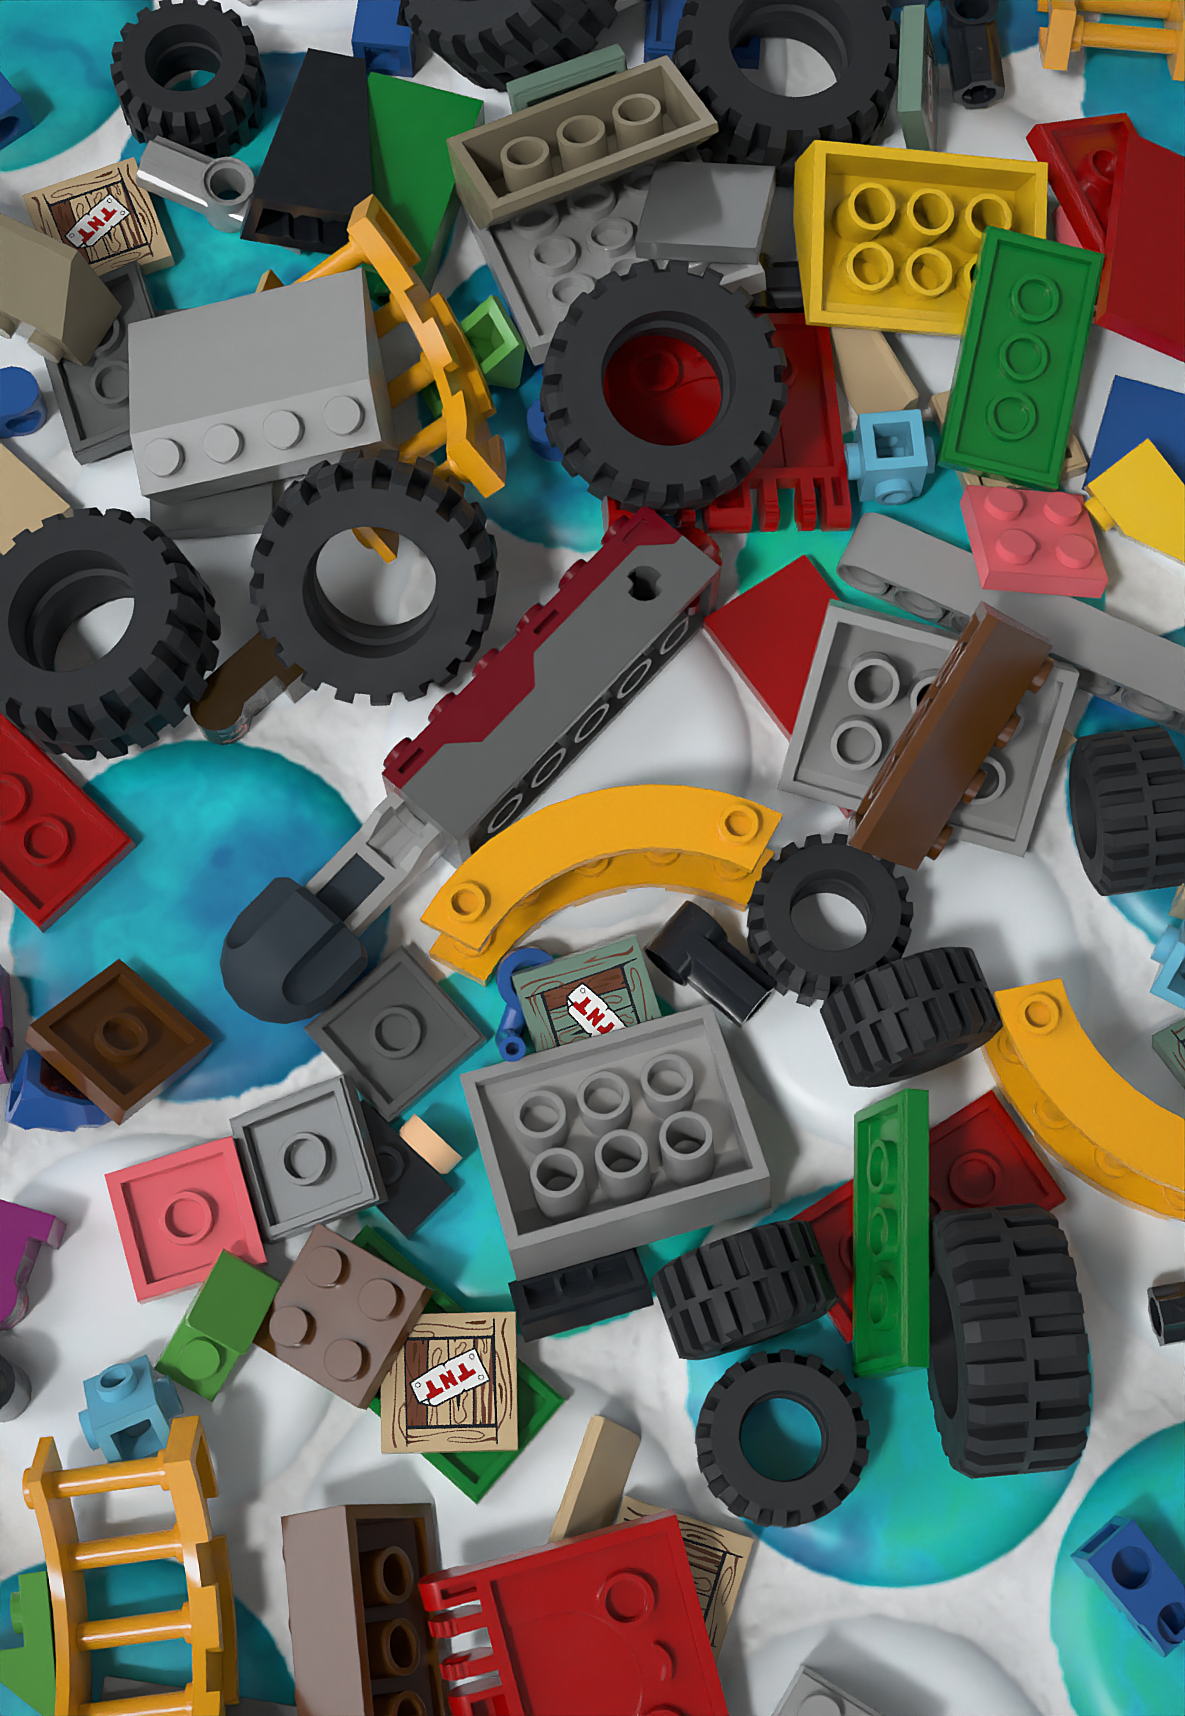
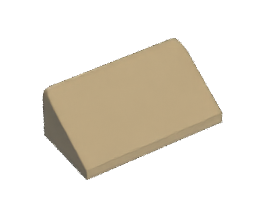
(870, 372)
(596, 1479)

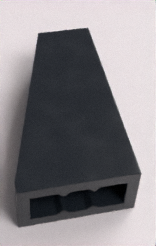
(315, 160)

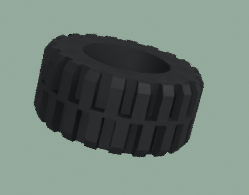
(507, 38)
(775, 128)
(689, 310)
(358, 654)
(145, 676)
(1006, 1342)

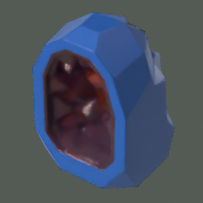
(47, 1099)

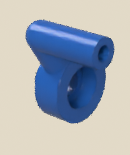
(513, 1024)

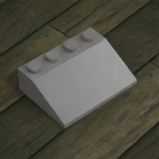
(256, 388)
(862, 694)
(616, 1141)

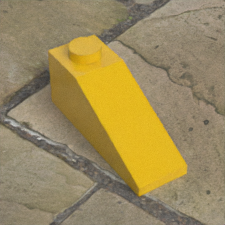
(1141, 502)

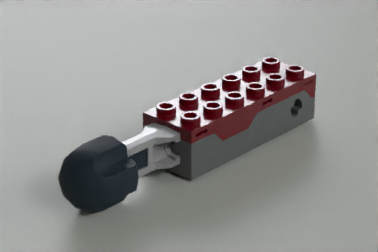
(482, 758)

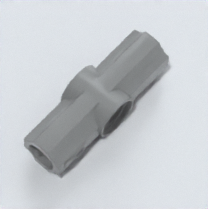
(196, 181)

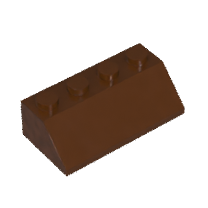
(949, 738)
(360, 1613)

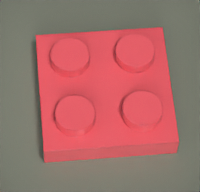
(1033, 542)
(181, 1215)

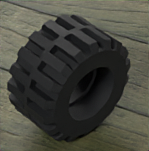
(184, 40)
(1129, 810)
(837, 871)
(911, 1016)
(744, 1289)
(829, 1402)

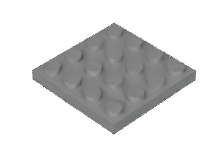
(567, 245)

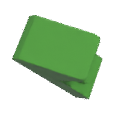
(495, 346)
(218, 1325)
(32, 1668)

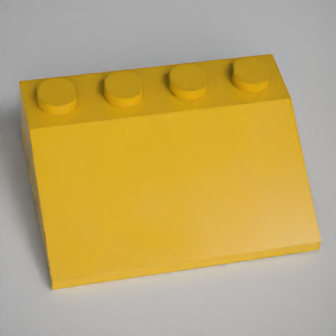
(898, 231)

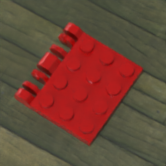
(672, 396)
(581, 1628)

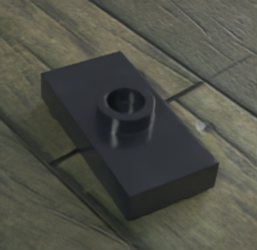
(410, 1183)
(580, 1294)

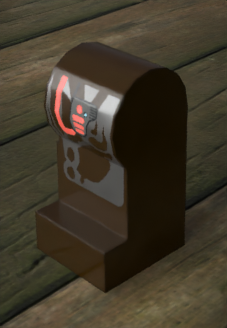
(243, 689)

